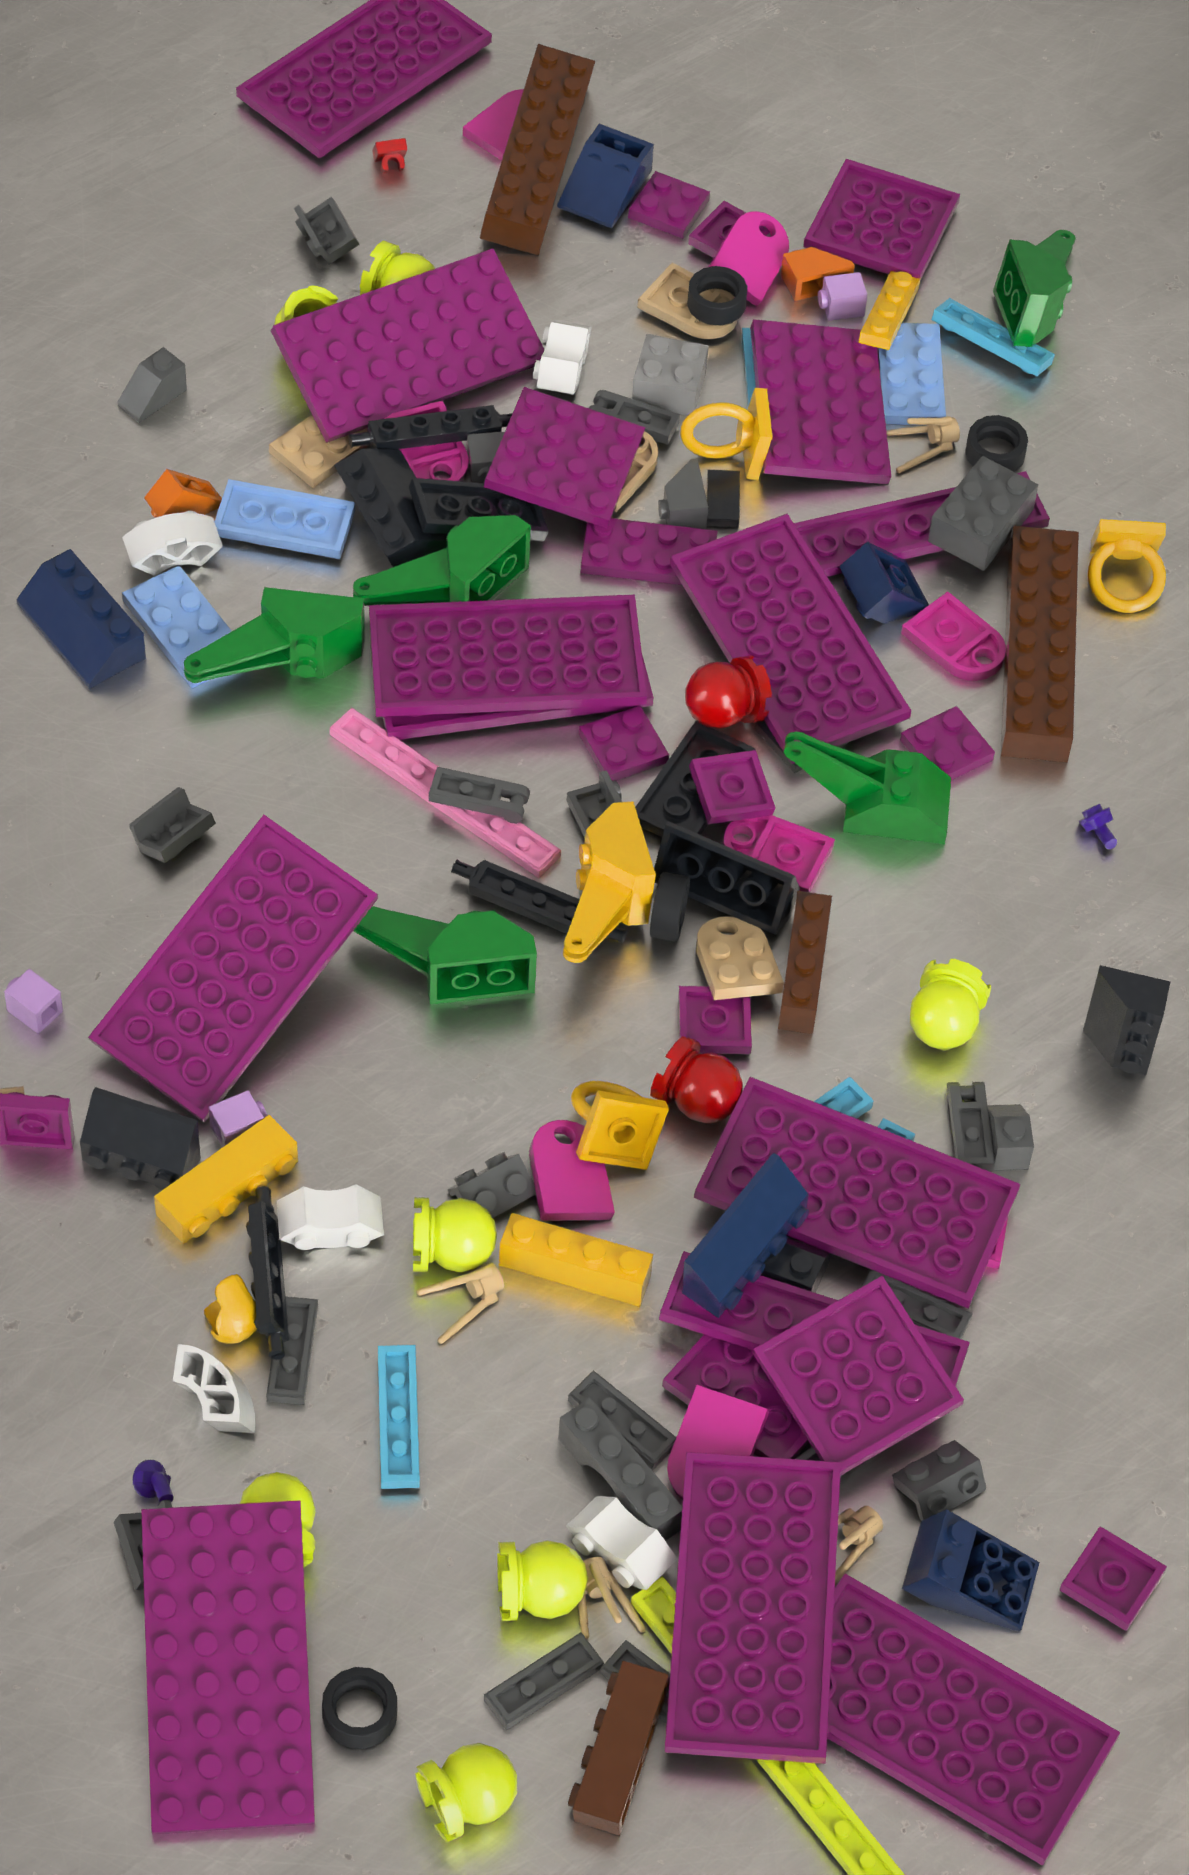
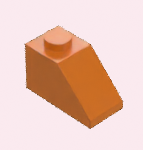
(806, 269)
(181, 493)

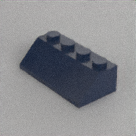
(81, 619)
(745, 1238)

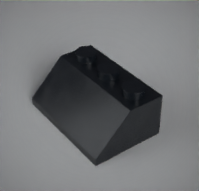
(1126, 1017)
(138, 1139)
(798, 1265)

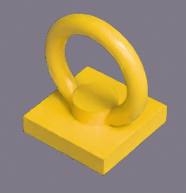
(752, 432)
(1127, 542)
(619, 1124)

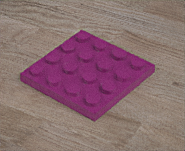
(882, 219)
(564, 457)
(738, 1374)
(858, 1376)

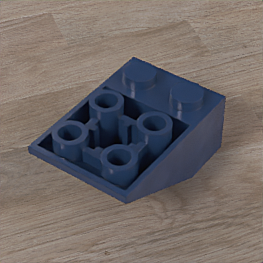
(607, 175)
(970, 1572)

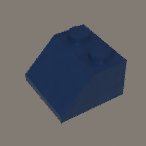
(882, 584)

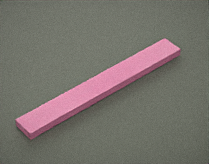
(417, 774)

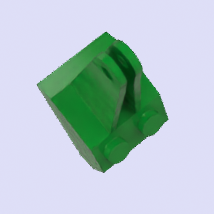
(1034, 286)
(476, 566)
(296, 629)
(882, 794)
(463, 960)

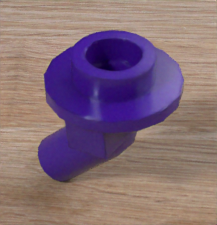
(1096, 819)
(152, 1481)

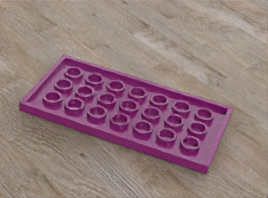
(361, 69)
(408, 344)
(775, 602)
(506, 655)
(233, 968)
(867, 1191)
(754, 1608)
(227, 1667)
(958, 1723)

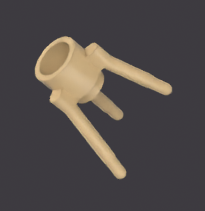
(940, 431)
(480, 1283)
(858, 1530)
(599, 1585)

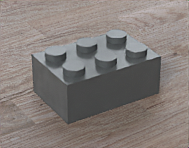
(982, 513)

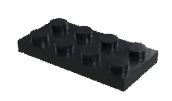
(449, 503)
(673, 791)

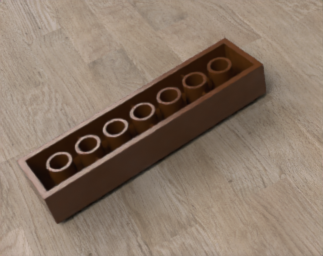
(537, 150)
(1040, 644)

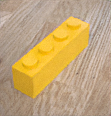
(226, 1179)
(575, 1259)

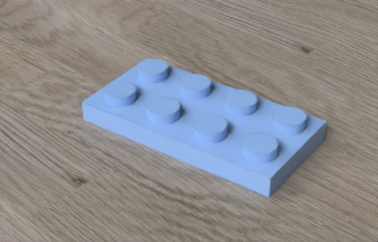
(912, 374)
(284, 519)
(175, 616)

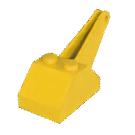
(614, 880)

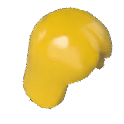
(232, 1312)

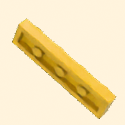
(889, 310)

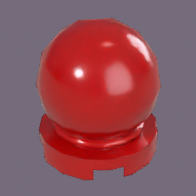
(728, 693)
(701, 1084)

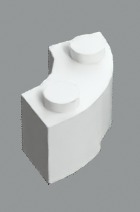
(562, 357)
(172, 542)
(330, 1218)
(220, 1390)
(628, 1546)

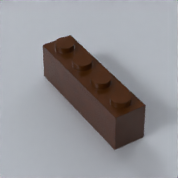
(805, 962)
(620, 1747)

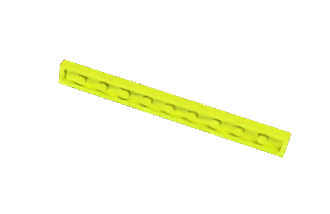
(799, 1781)

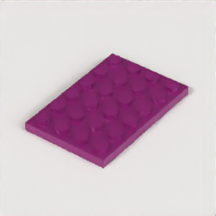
(821, 402)

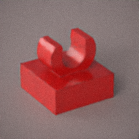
(390, 150)

